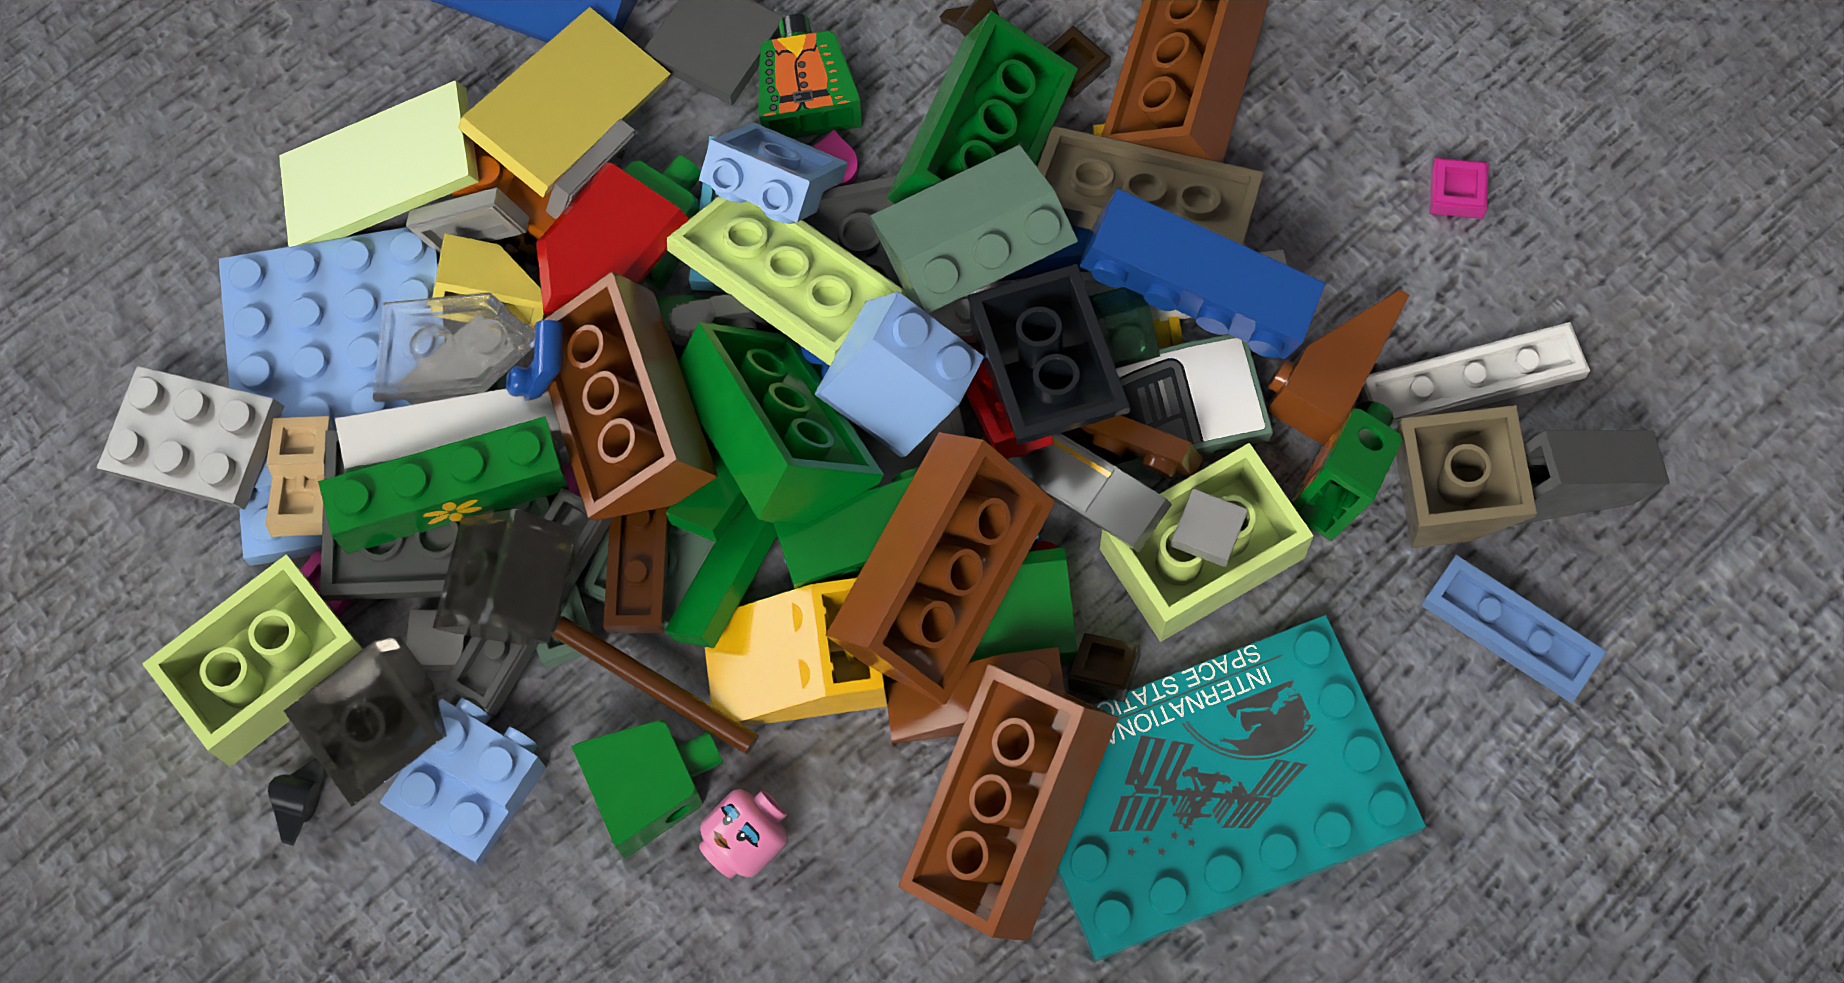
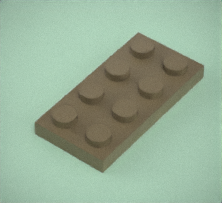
(1090, 167)

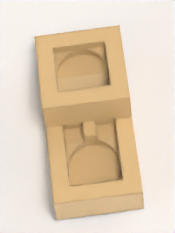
(296, 466)

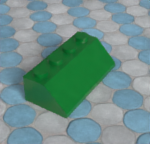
(993, 98)
(768, 426)

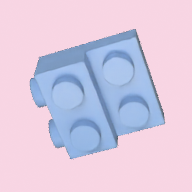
(770, 172)
(467, 782)

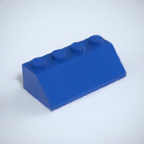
(1201, 275)

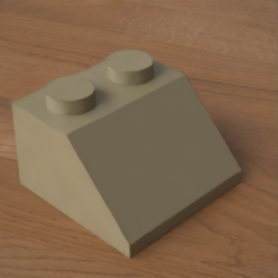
(1463, 475)

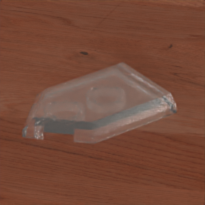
(446, 346)

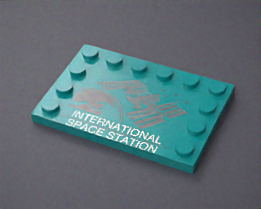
(1231, 789)

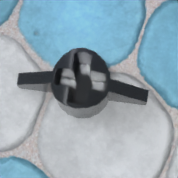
(296, 799)

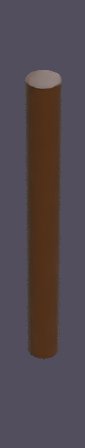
(655, 685)

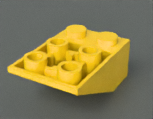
(783, 667)

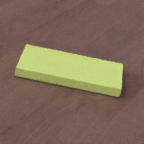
(378, 167)
(781, 272)

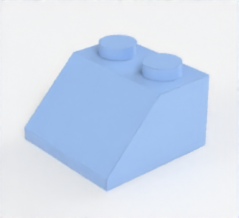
(898, 373)

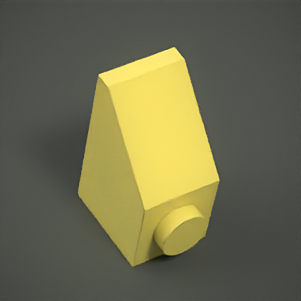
(485, 267)

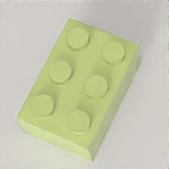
(1182, 588)
(252, 660)

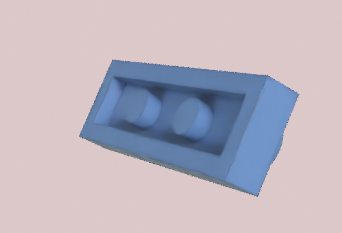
(1514, 629)

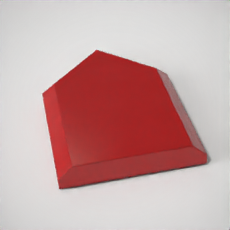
(605, 229)

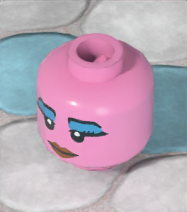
(743, 833)

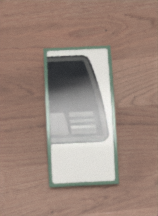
(1197, 393)

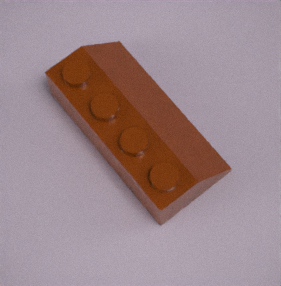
(1185, 75)
(625, 403)
(942, 566)
(1007, 804)

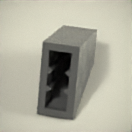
(1592, 470)

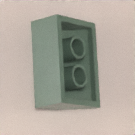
(972, 229)

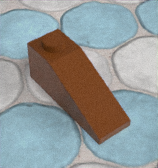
(1327, 376)
(921, 718)

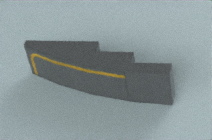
(1094, 489)

